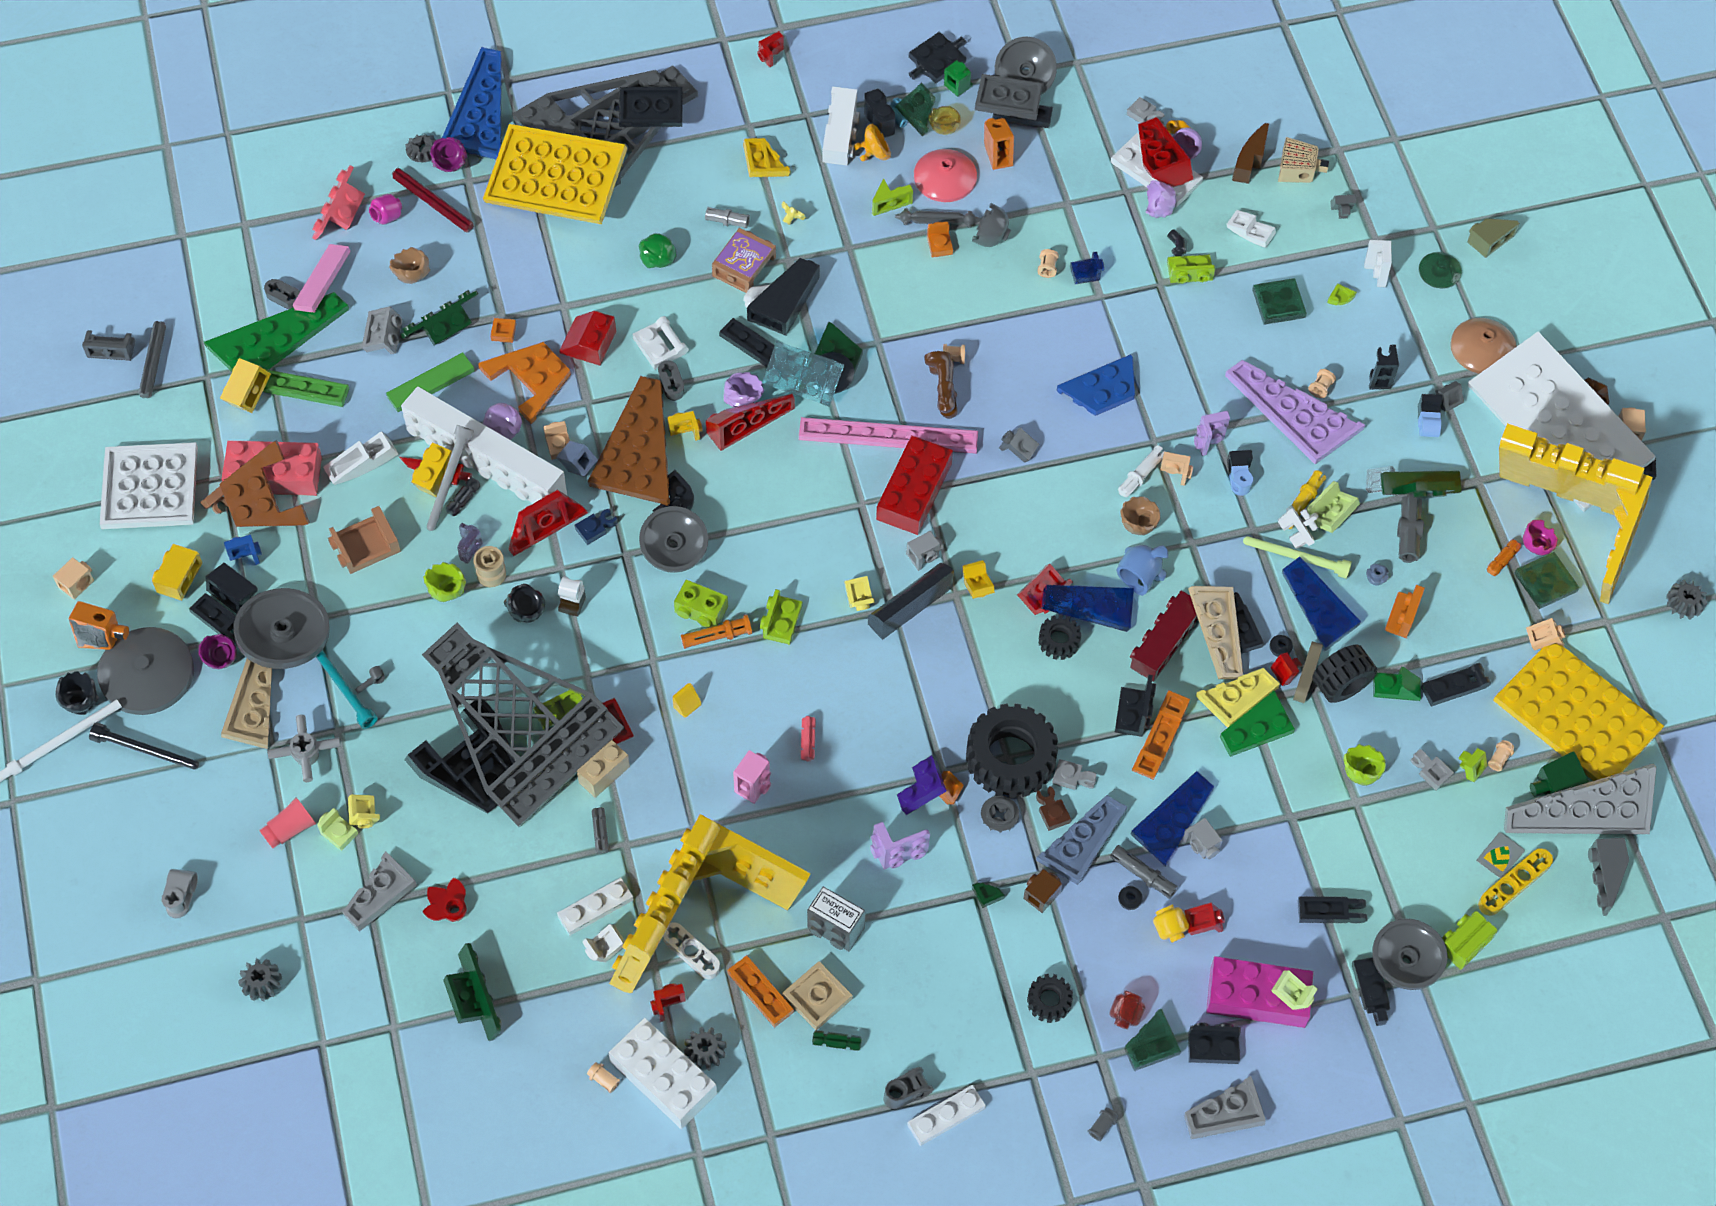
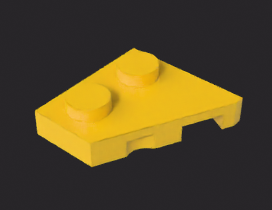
(763, 160)

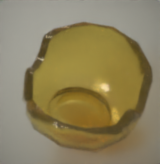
(944, 120)

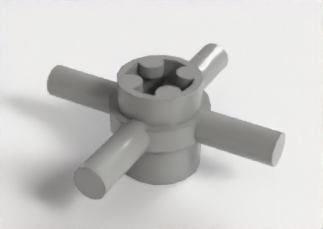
(307, 742)

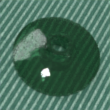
(1437, 276)

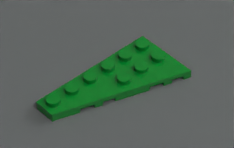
(276, 336)

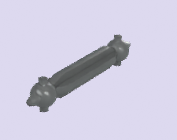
(931, 217)

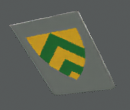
(1500, 855)

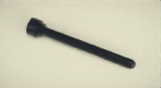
(100, 733)

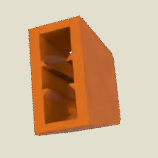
(998, 134)

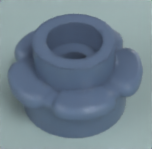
(1376, 579)

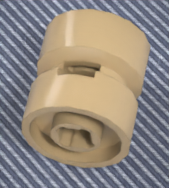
(490, 566)

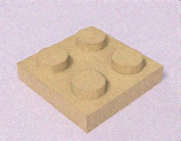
(817, 995)

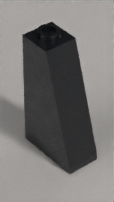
(783, 300)

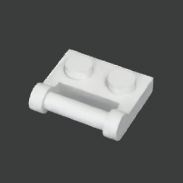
(654, 347)

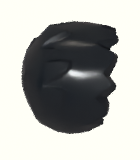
(525, 603)
(76, 692)

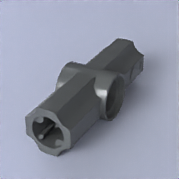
(1410, 529)

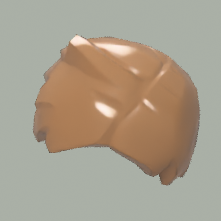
(410, 265)
(1140, 515)

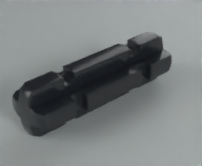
(462, 496)

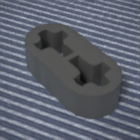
(281, 297)
(674, 379)

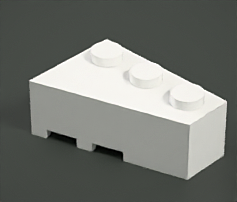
(840, 126)

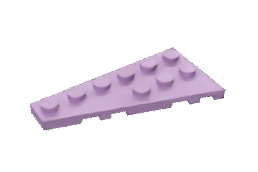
(1296, 414)

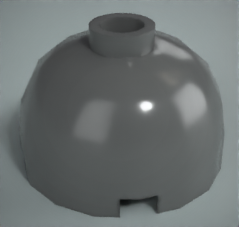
(992, 227)

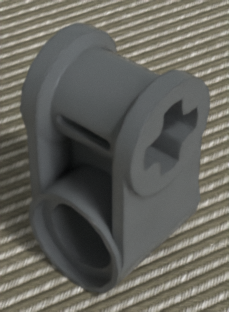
(910, 1085)

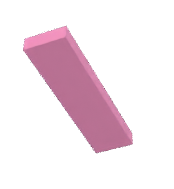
(321, 278)

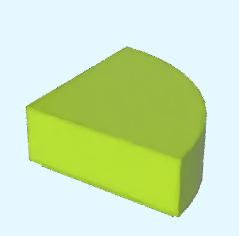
(1341, 295)

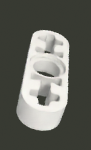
(698, 967)

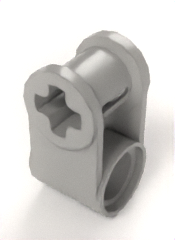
(179, 892)

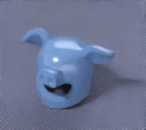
(1143, 564)

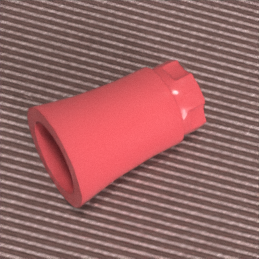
(287, 824)

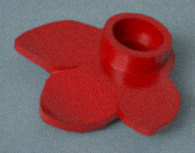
(444, 900)

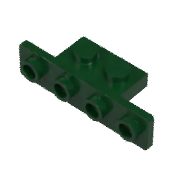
(444, 323)
(1421, 483)
(470, 995)

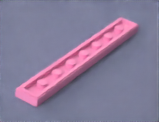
(885, 434)

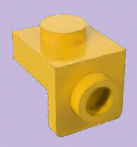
(684, 423)
(977, 580)

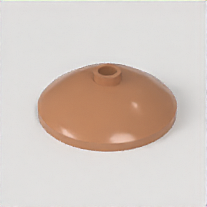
(1476, 351)

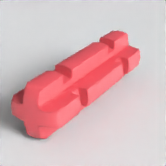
(808, 738)

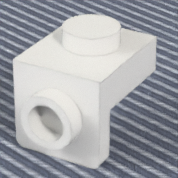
(604, 944)

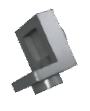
(1019, 443)

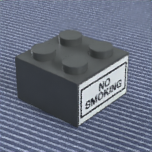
(835, 919)

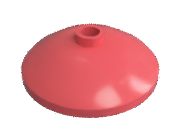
(945, 175)

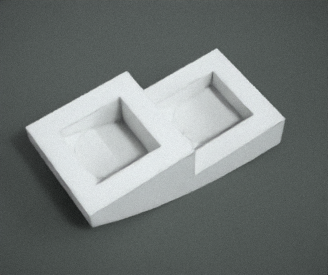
(1247, 227)

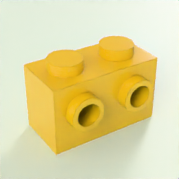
(245, 385)
(432, 469)
(177, 572)

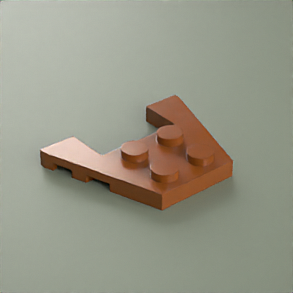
(251, 496)

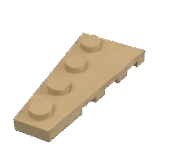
(1219, 626)
(250, 707)

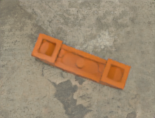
(1161, 735)

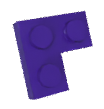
(928, 786)

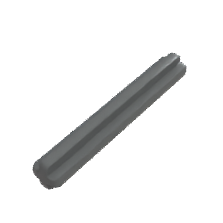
(152, 359)

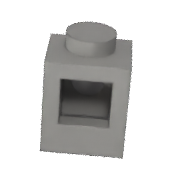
(923, 549)
(1203, 839)

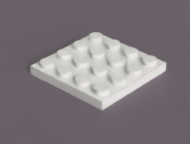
(149, 485)

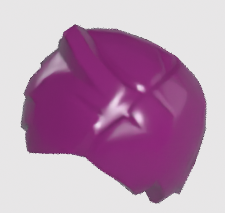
(448, 154)

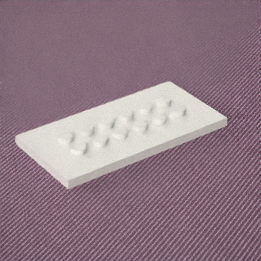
(1546, 396)

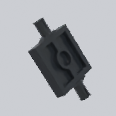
(935, 56)

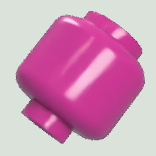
(385, 209)

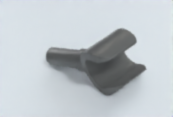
(377, 677)

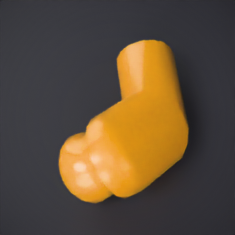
(1175, 125)

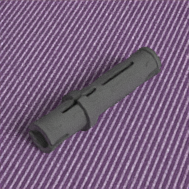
(1152, 877)

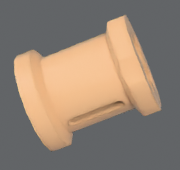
(1048, 263)
(956, 353)
(1322, 383)

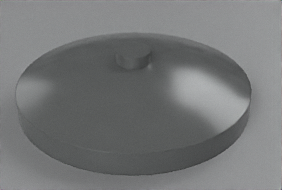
(281, 628)
(146, 671)

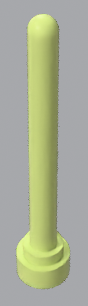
(1340, 567)

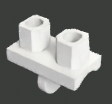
(1303, 535)

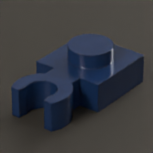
(594, 528)

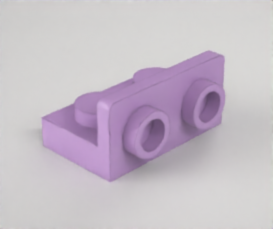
(1211, 430)

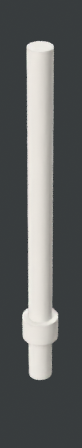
(15, 767)

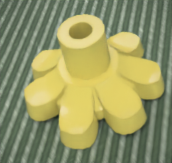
(791, 213)

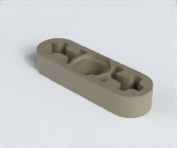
(1307, 672)

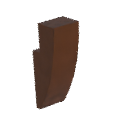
(1251, 155)

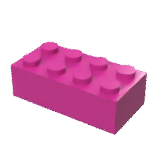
(1245, 992)

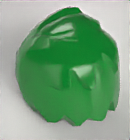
(657, 251)

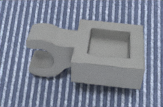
(1144, 111)
(1433, 771)
(1070, 774)

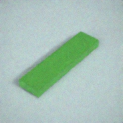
(432, 380)
(306, 388)

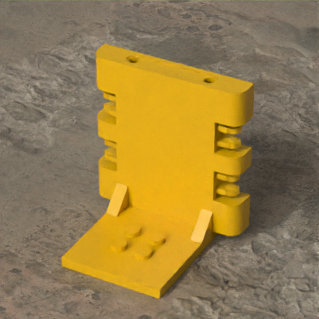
(1576, 474)
(706, 852)

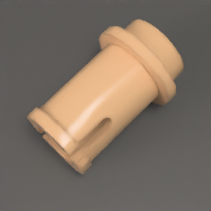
(1502, 753)
(603, 1077)

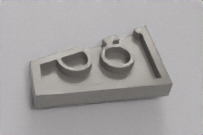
(383, 889)
(1231, 1111)

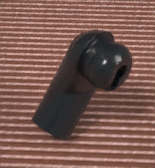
(1179, 241)

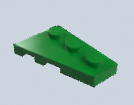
(1258, 726)

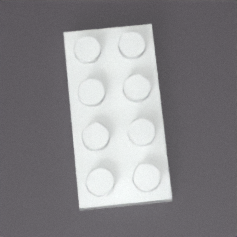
(1130, 161)

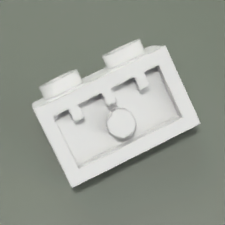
(1379, 258)

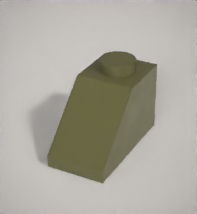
(1491, 234)

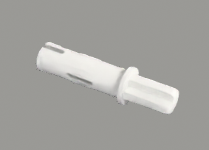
(1136, 477)

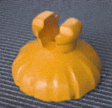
(874, 144)

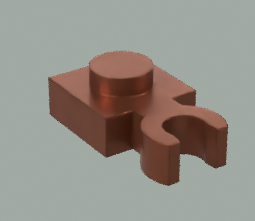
(1053, 812)

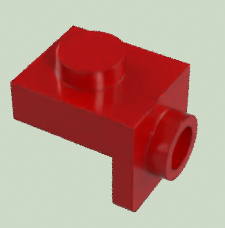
(667, 996)

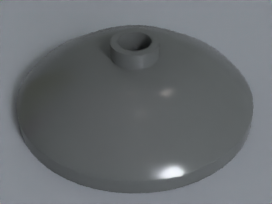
(1027, 53)
(677, 526)
(1413, 941)

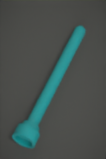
(365, 717)

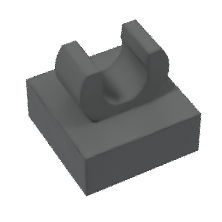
(1343, 204)
(1451, 396)

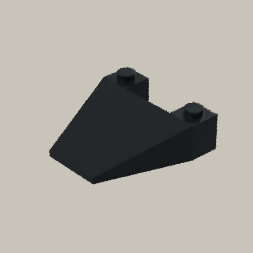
(456, 770)

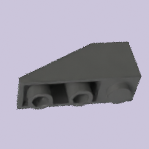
(1609, 864)

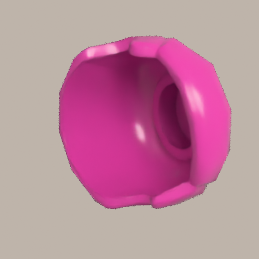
(1539, 538)

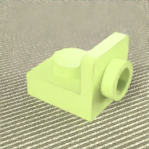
(336, 829)

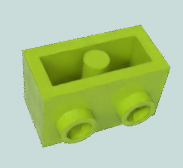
(700, 604)

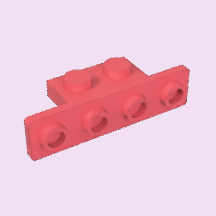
(342, 205)

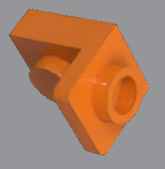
(939, 239)

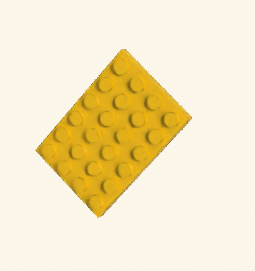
(555, 173)
(1578, 712)

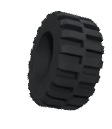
(1015, 723)

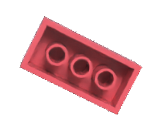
(292, 476)

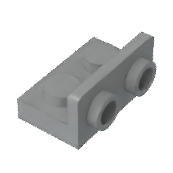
(382, 330)

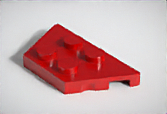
(544, 519)

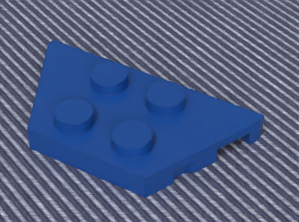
(1102, 387)

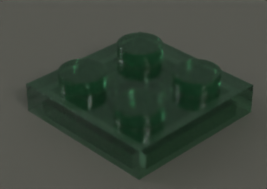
(1279, 301)
(1546, 580)

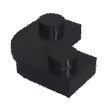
(679, 492)

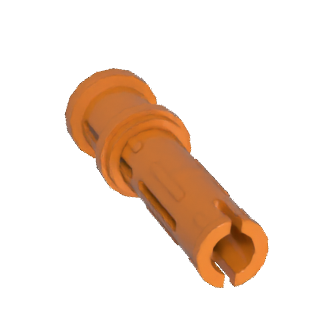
(729, 631)

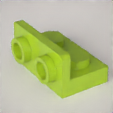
(1190, 269)
(781, 618)

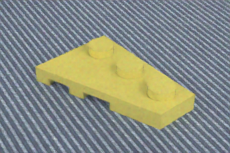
(1237, 697)

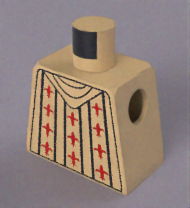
(1300, 162)

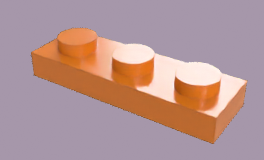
(760, 991)

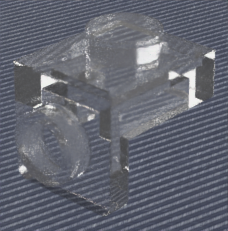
(1373, 478)

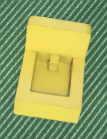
(859, 593)
(362, 811)

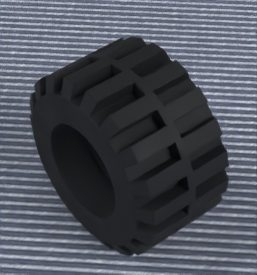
(1344, 673)

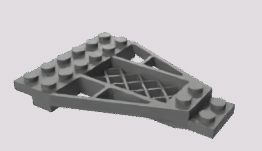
(548, 116)
(554, 756)

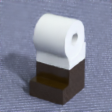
(571, 596)

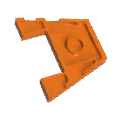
(537, 369)

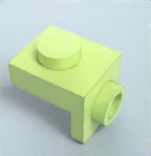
(1293, 991)

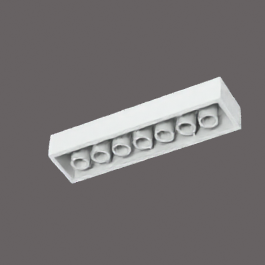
(487, 450)

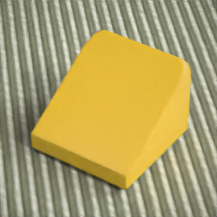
(686, 700)

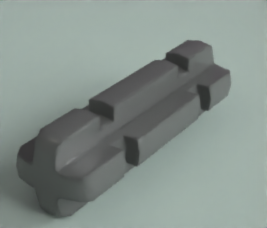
(600, 830)

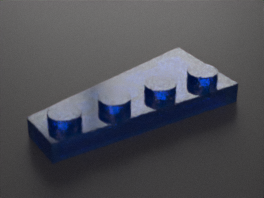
(1093, 604)
(1321, 606)
(1167, 823)

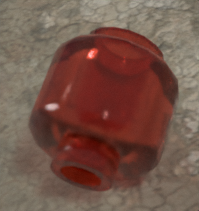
(1127, 1010)

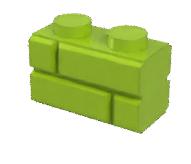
(1468, 938)

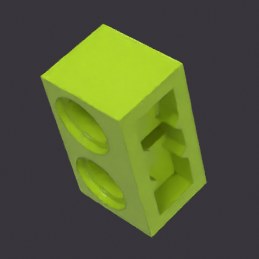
(559, 706)

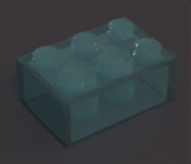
(803, 373)

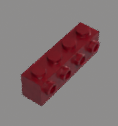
(1165, 637)

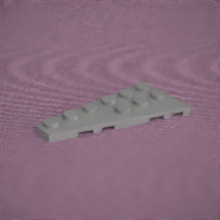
(1599, 807)

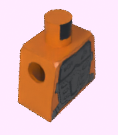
(96, 627)

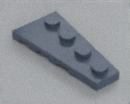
(1079, 846)

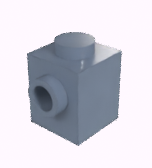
(577, 458)

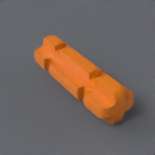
(1503, 557)

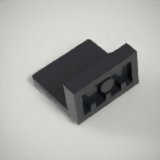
(1135, 709)

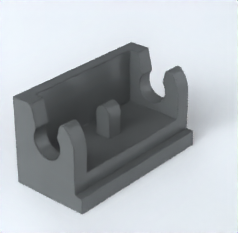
(108, 347)

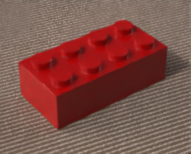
(914, 485)

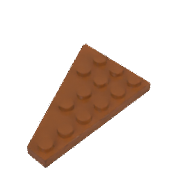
(635, 453)

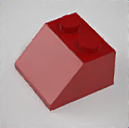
(589, 337)

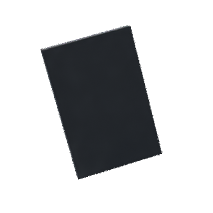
(650, 106)

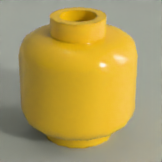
(1170, 923)

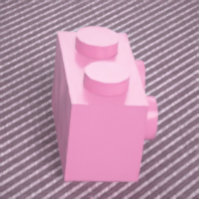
(752, 776)

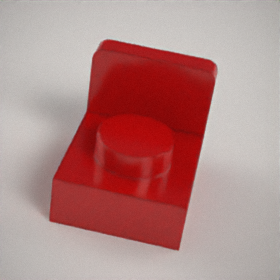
(770, 46)
(1204, 919)

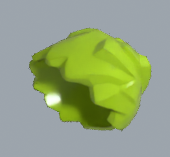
(444, 582)
(1364, 764)

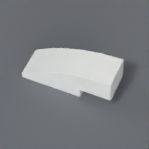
(361, 459)

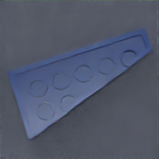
(478, 109)

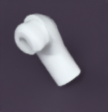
(752, 293)

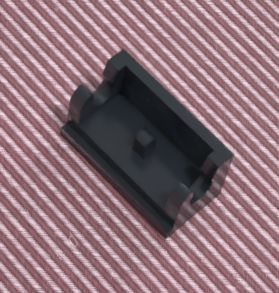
(1385, 369)
(229, 587)

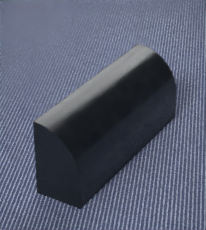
(911, 600)

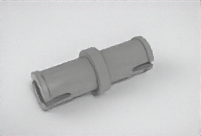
(727, 217)

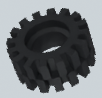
(1061, 625)
(1049, 1012)

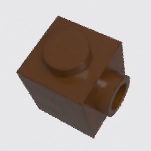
(1042, 890)

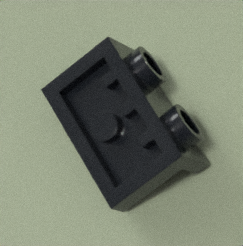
(1214, 1044)

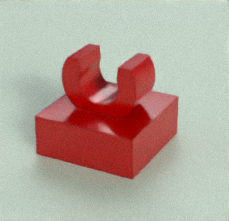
(1285, 668)

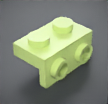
(1332, 507)

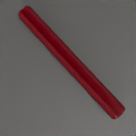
(432, 200)

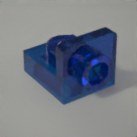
(1087, 270)

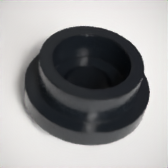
(1276, 649)
(1130, 904)

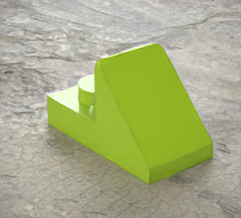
(889, 200)

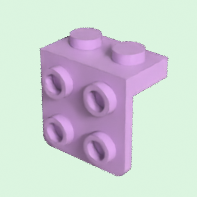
(896, 853)

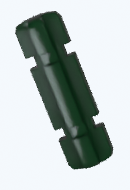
(836, 1040)

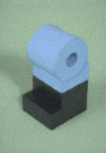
(1429, 415)
(1238, 468)

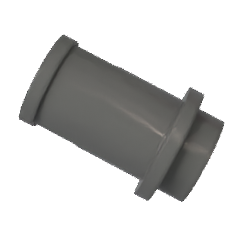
(1103, 1123)

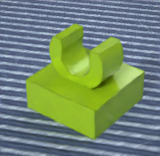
(1473, 763)

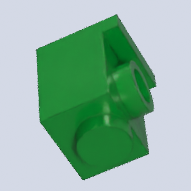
(961, 74)

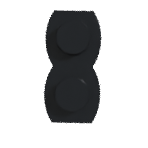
(879, 112)

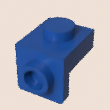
(242, 547)

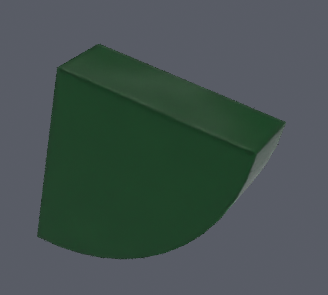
(987, 894)

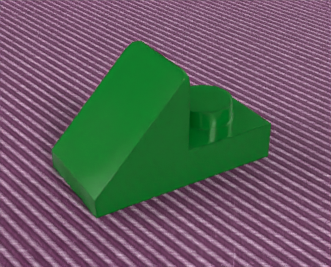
(1397, 686)

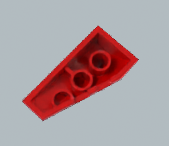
(1163, 155)
(738, 422)

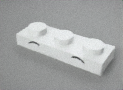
(595, 906)
(946, 1115)

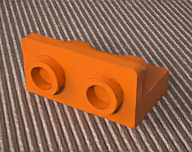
(1404, 612)

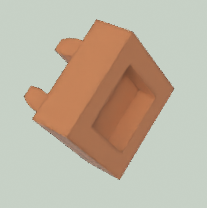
(213, 499)

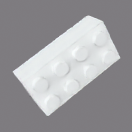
(663, 1073)

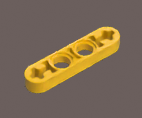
(1515, 881)

